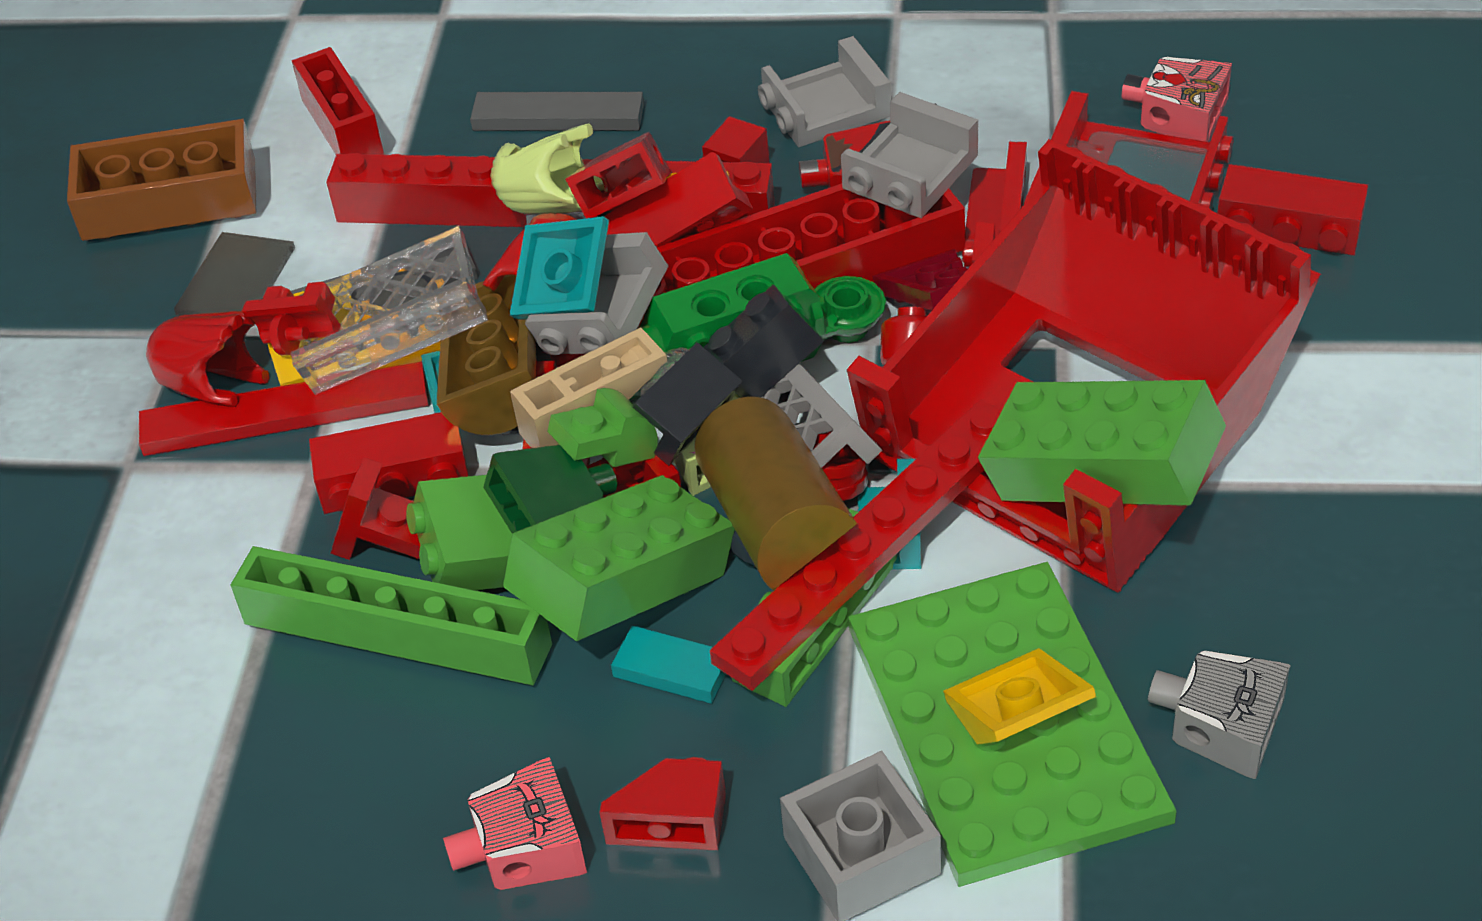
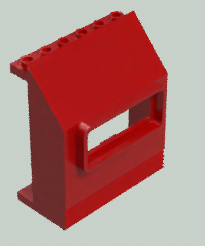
(1124, 278)

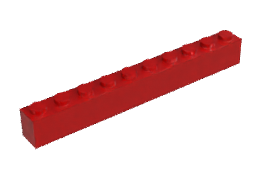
(461, 190)

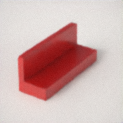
(997, 192)
(683, 205)

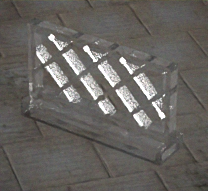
(395, 326)

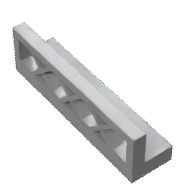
(823, 417)

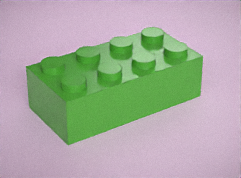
(1128, 434)
(618, 556)

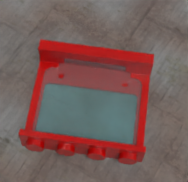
(1176, 163)

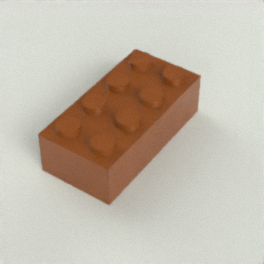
(162, 179)

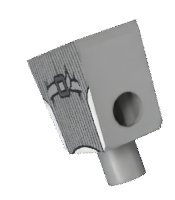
(1225, 707)

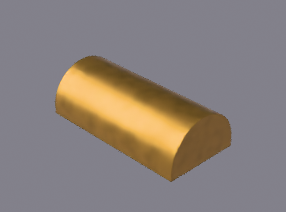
(485, 365)
(770, 486)

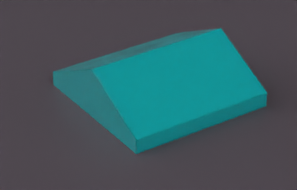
(559, 267)

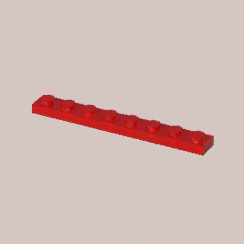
(839, 571)

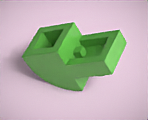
(605, 429)

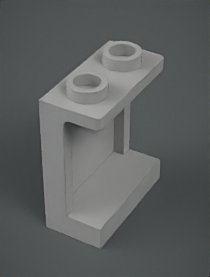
(828, 97)
(913, 156)
(625, 288)

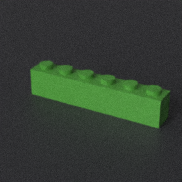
(392, 614)

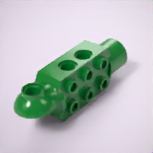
(692, 314)

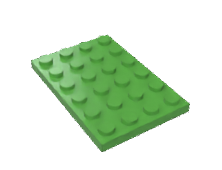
(1032, 794)

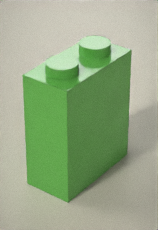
(459, 533)

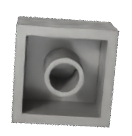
(861, 836)

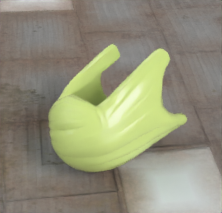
(534, 176)

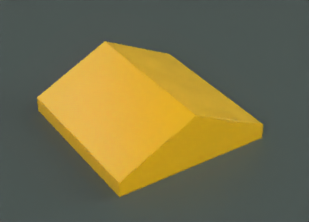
(1016, 696)

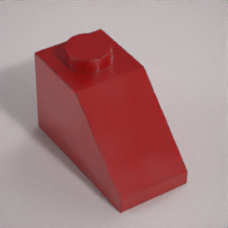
(668, 807)

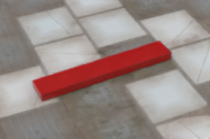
(281, 409)

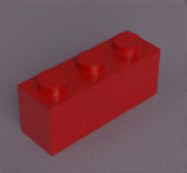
(336, 104)
(1295, 207)
(408, 448)

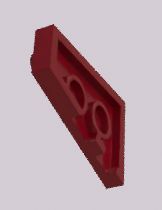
(922, 281)

